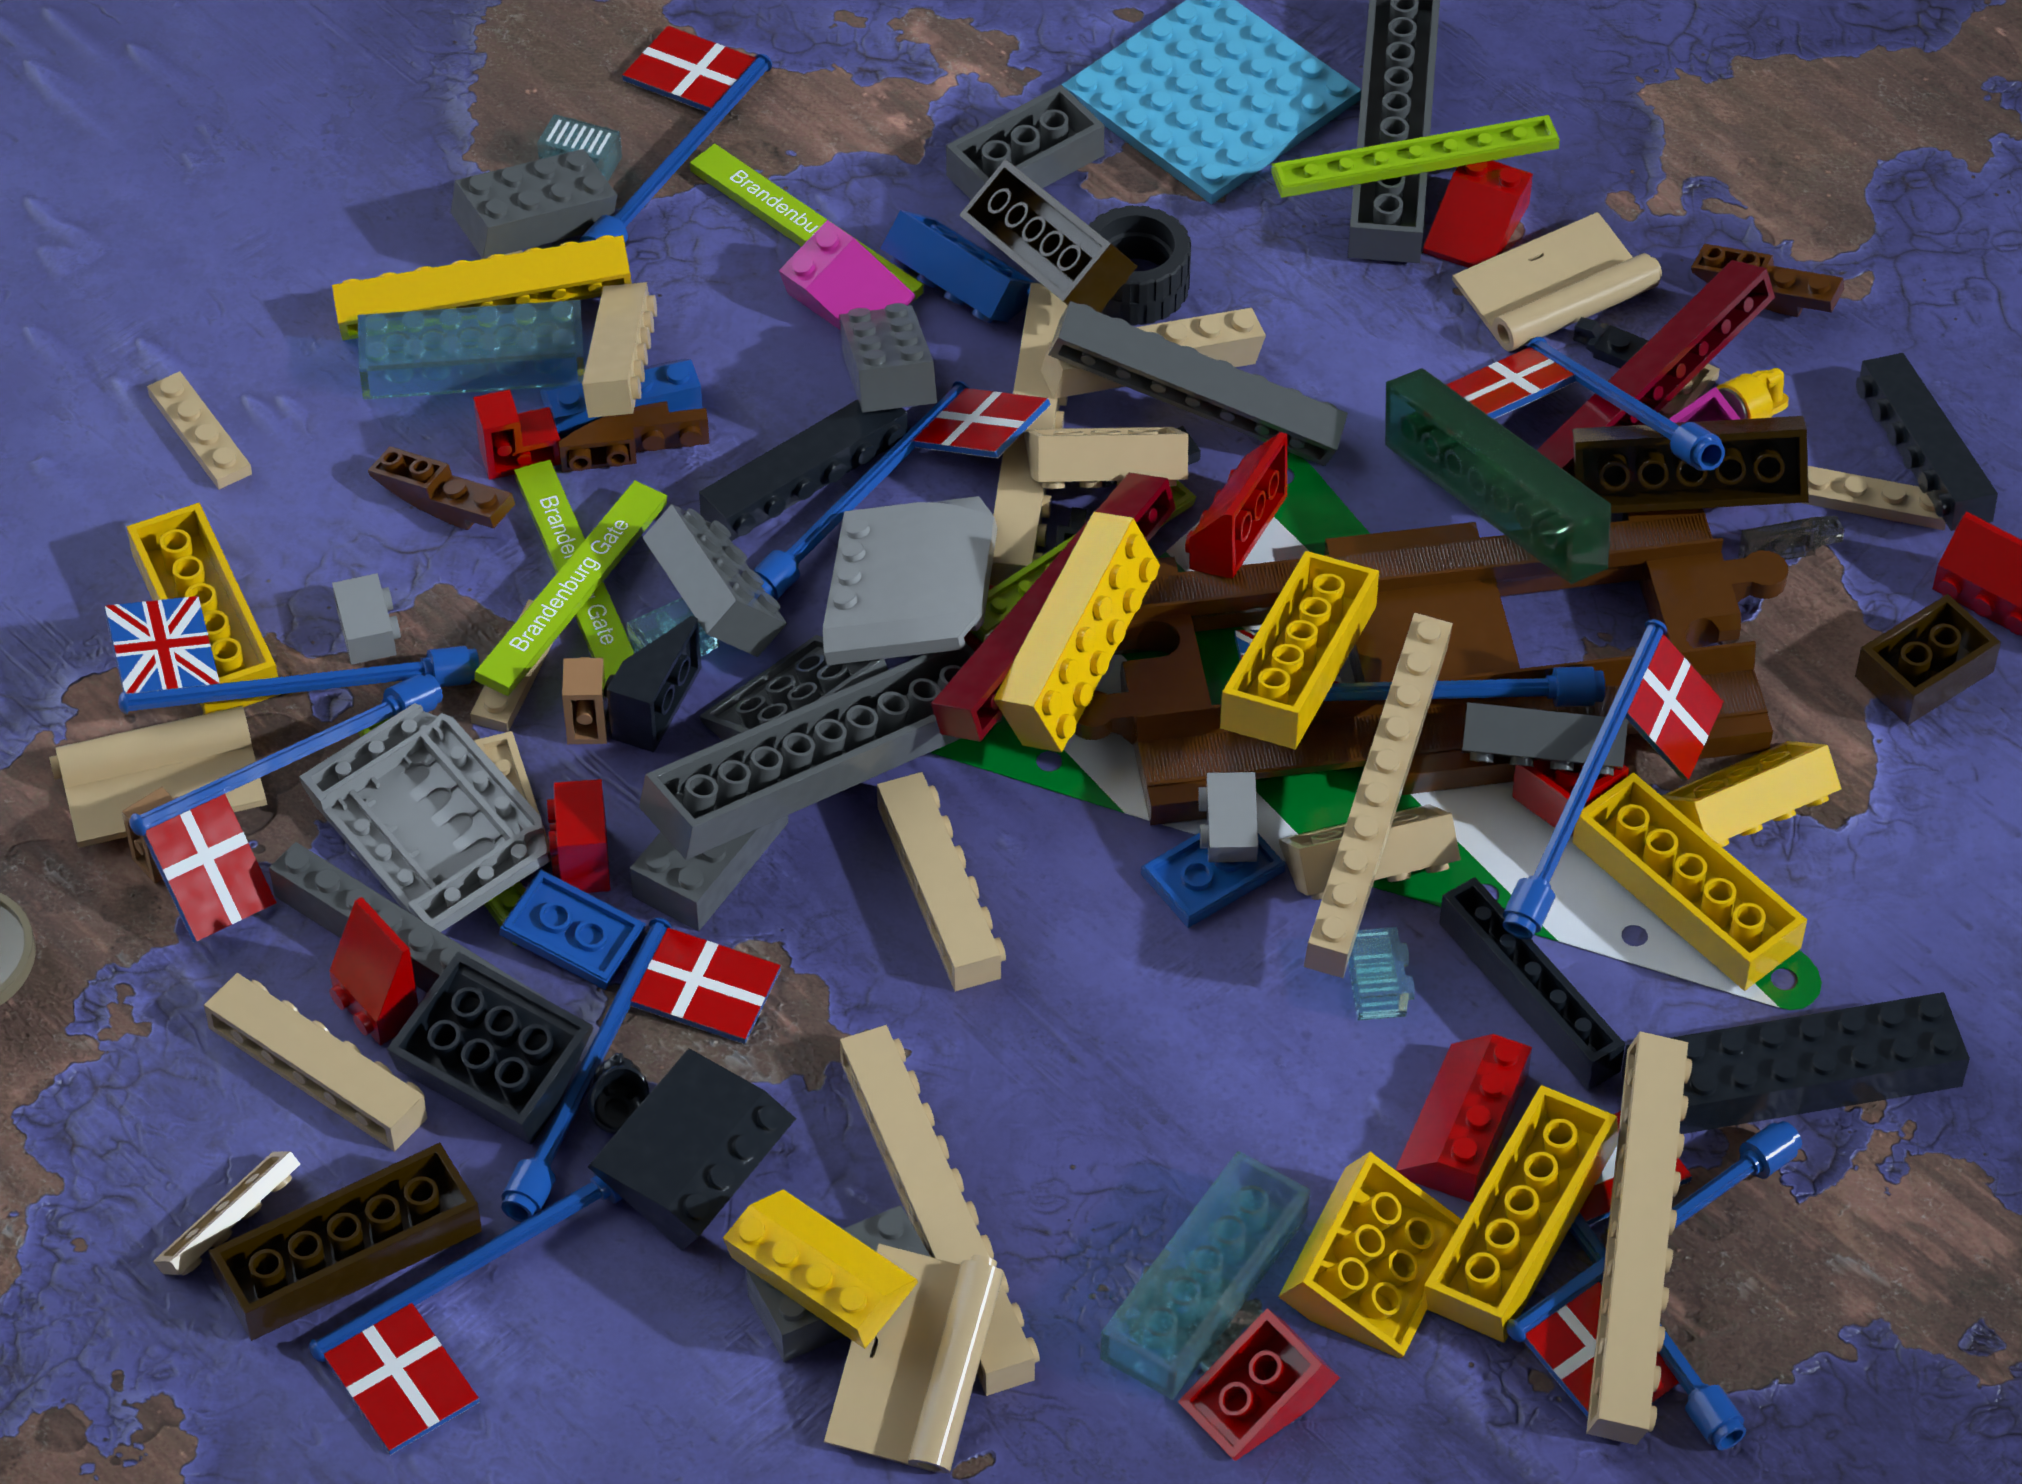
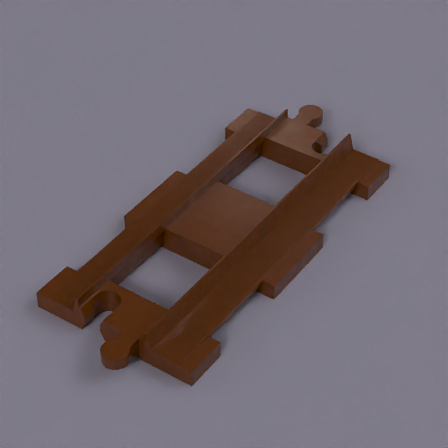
(1444, 576)

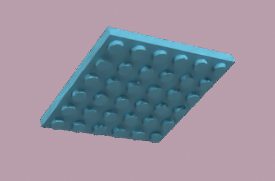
(1212, 94)

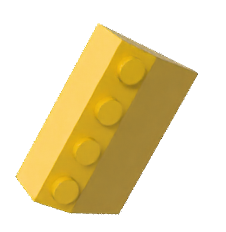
(1371, 1257)

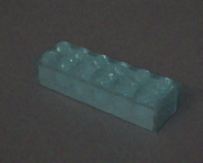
(470, 349)
(1204, 1275)

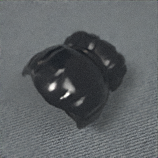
(616, 1092)

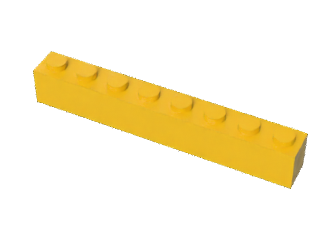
(532, 276)

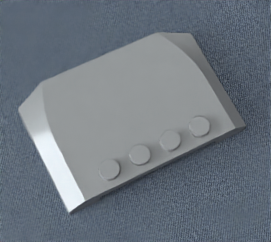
(909, 579)
(429, 815)

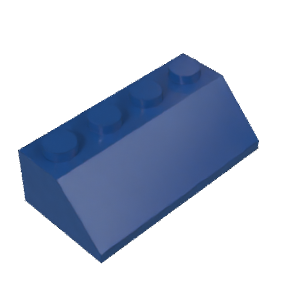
(957, 266)
(663, 382)

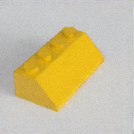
(1758, 790)
(819, 1265)

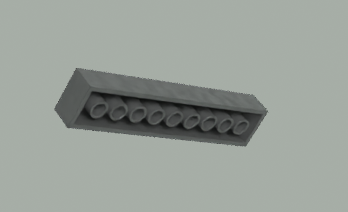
(1394, 108)
(801, 756)

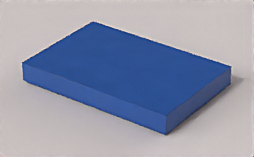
(1200, 887)
(572, 929)

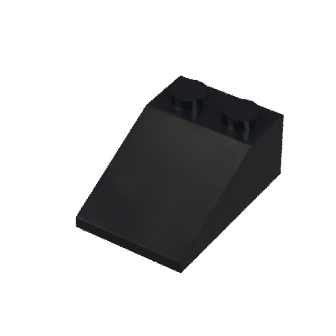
(653, 686)

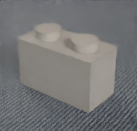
(365, 618)
(1231, 817)

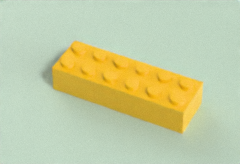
(183, 559)
(1077, 632)
(1299, 650)
(1689, 881)
(1522, 1213)

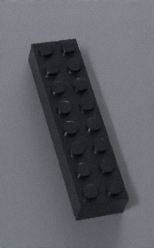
(1821, 1062)

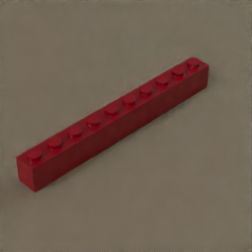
(1673, 353)
(967, 702)

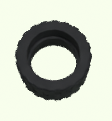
(1155, 237)

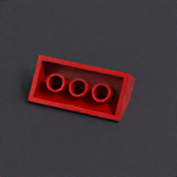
(1240, 510)
(1983, 572)
(1466, 1115)

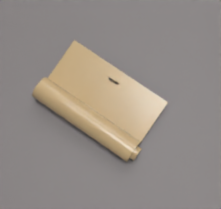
(1555, 281)
(179, 755)
(914, 1385)

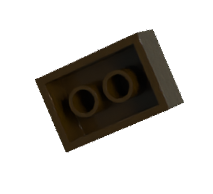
(1927, 659)

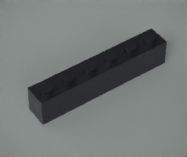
(1926, 439)
(800, 467)
(1532, 985)

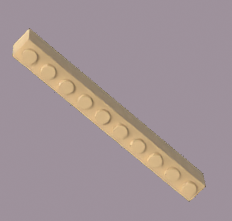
(1019, 498)
(1377, 796)
(932, 1190)
(1638, 1240)

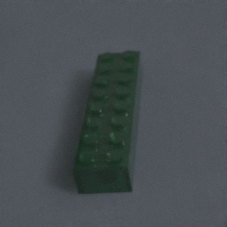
(1498, 475)

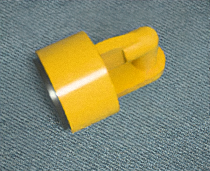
(1756, 393)

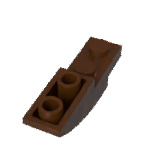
(1791, 287)
(617, 438)
(436, 491)

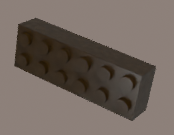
(1047, 239)
(1640, 473)
(345, 1241)

